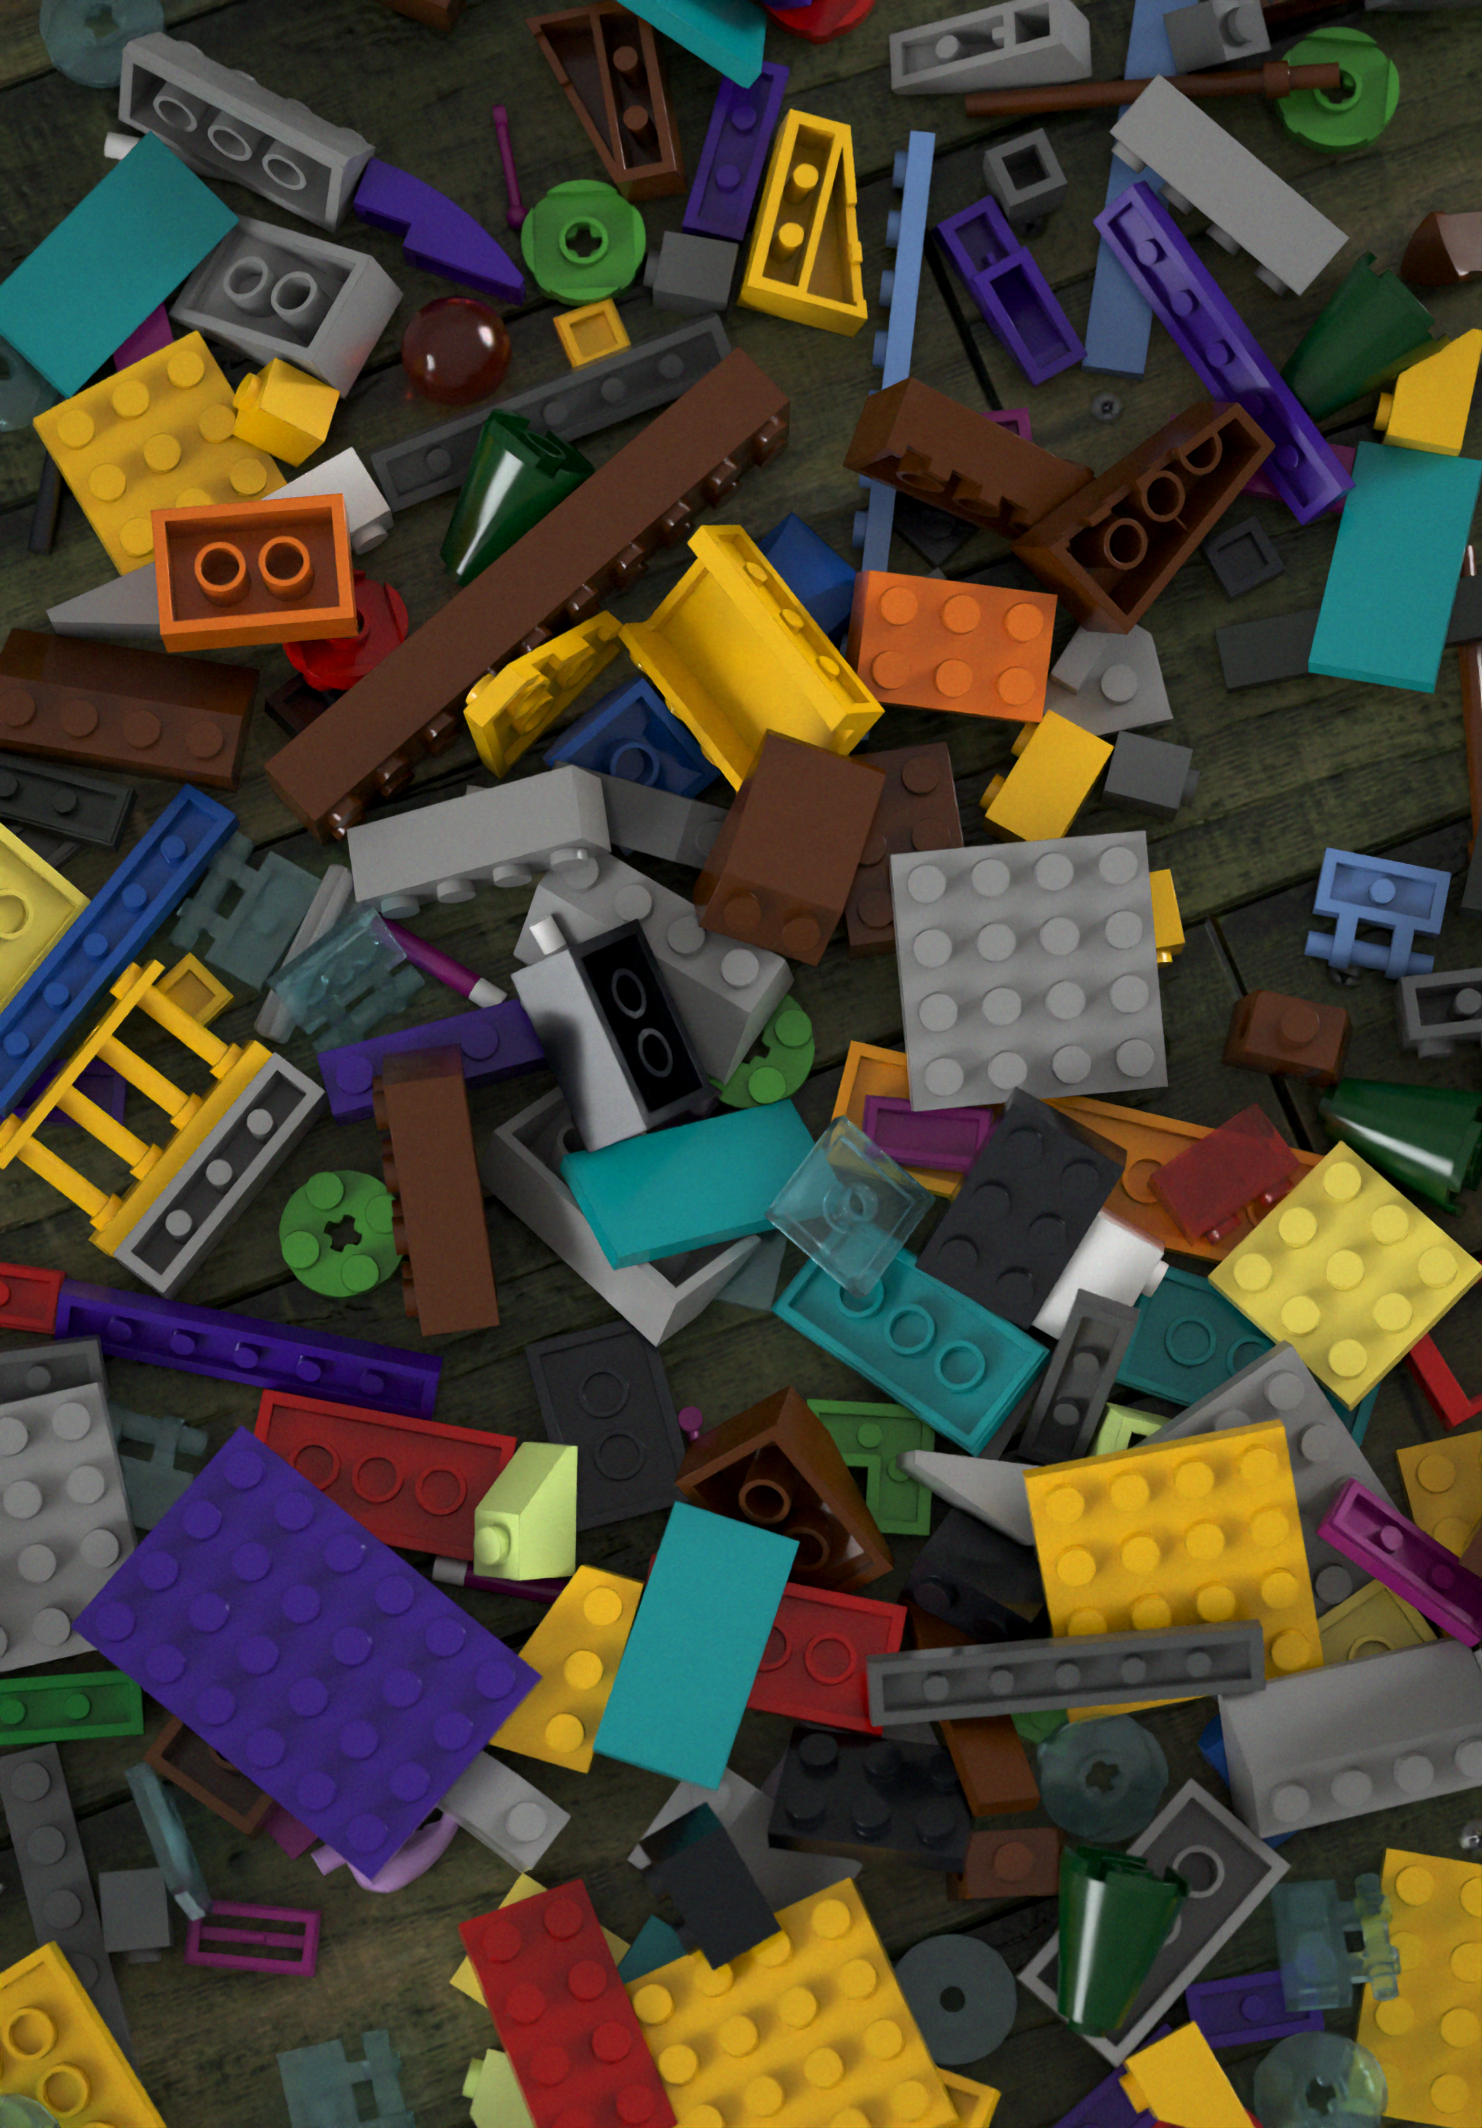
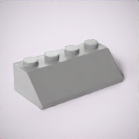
(242, 129)
(716, 981)
(526, 1176)
(1354, 1737)

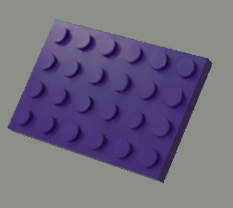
(307, 1653)

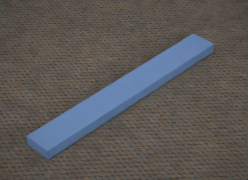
(1118, 310)

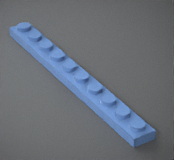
(894, 346)

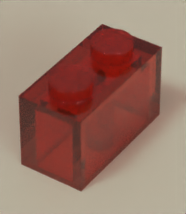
(1225, 1176)

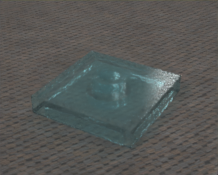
(850, 1207)

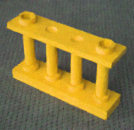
(190, 1114)

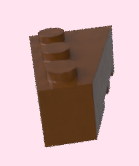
(621, 92)

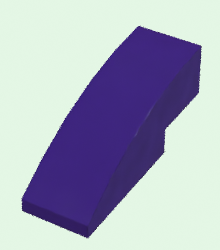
(436, 233)
(1009, 291)

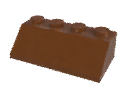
(125, 710)

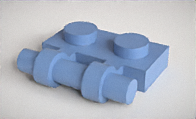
(1381, 895)

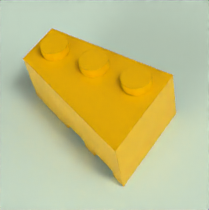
(805, 230)
(579, 1658)

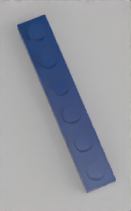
(108, 938)

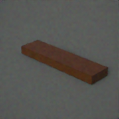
(984, 1747)

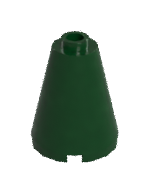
(1359, 341)
(507, 491)
(1411, 1134)
(1110, 1933)

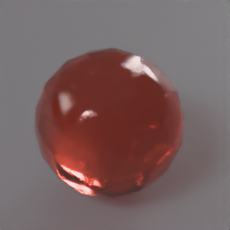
(456, 351)

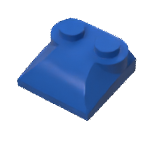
(812, 572)
(635, 739)

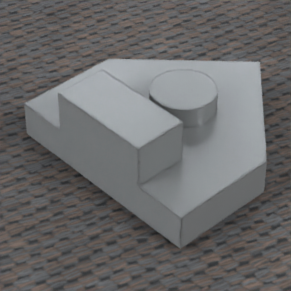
(1109, 683)

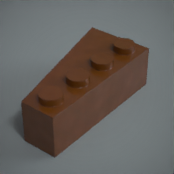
(959, 460)
(1144, 516)

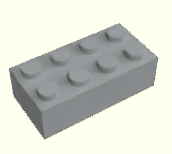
(1229, 1878)

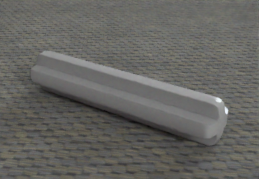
(327, 909)

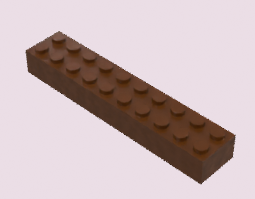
(532, 595)

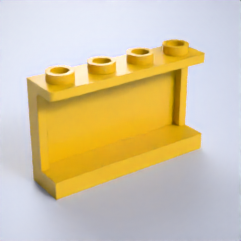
(746, 657)

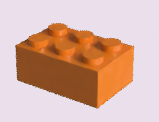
(254, 573)
(951, 645)

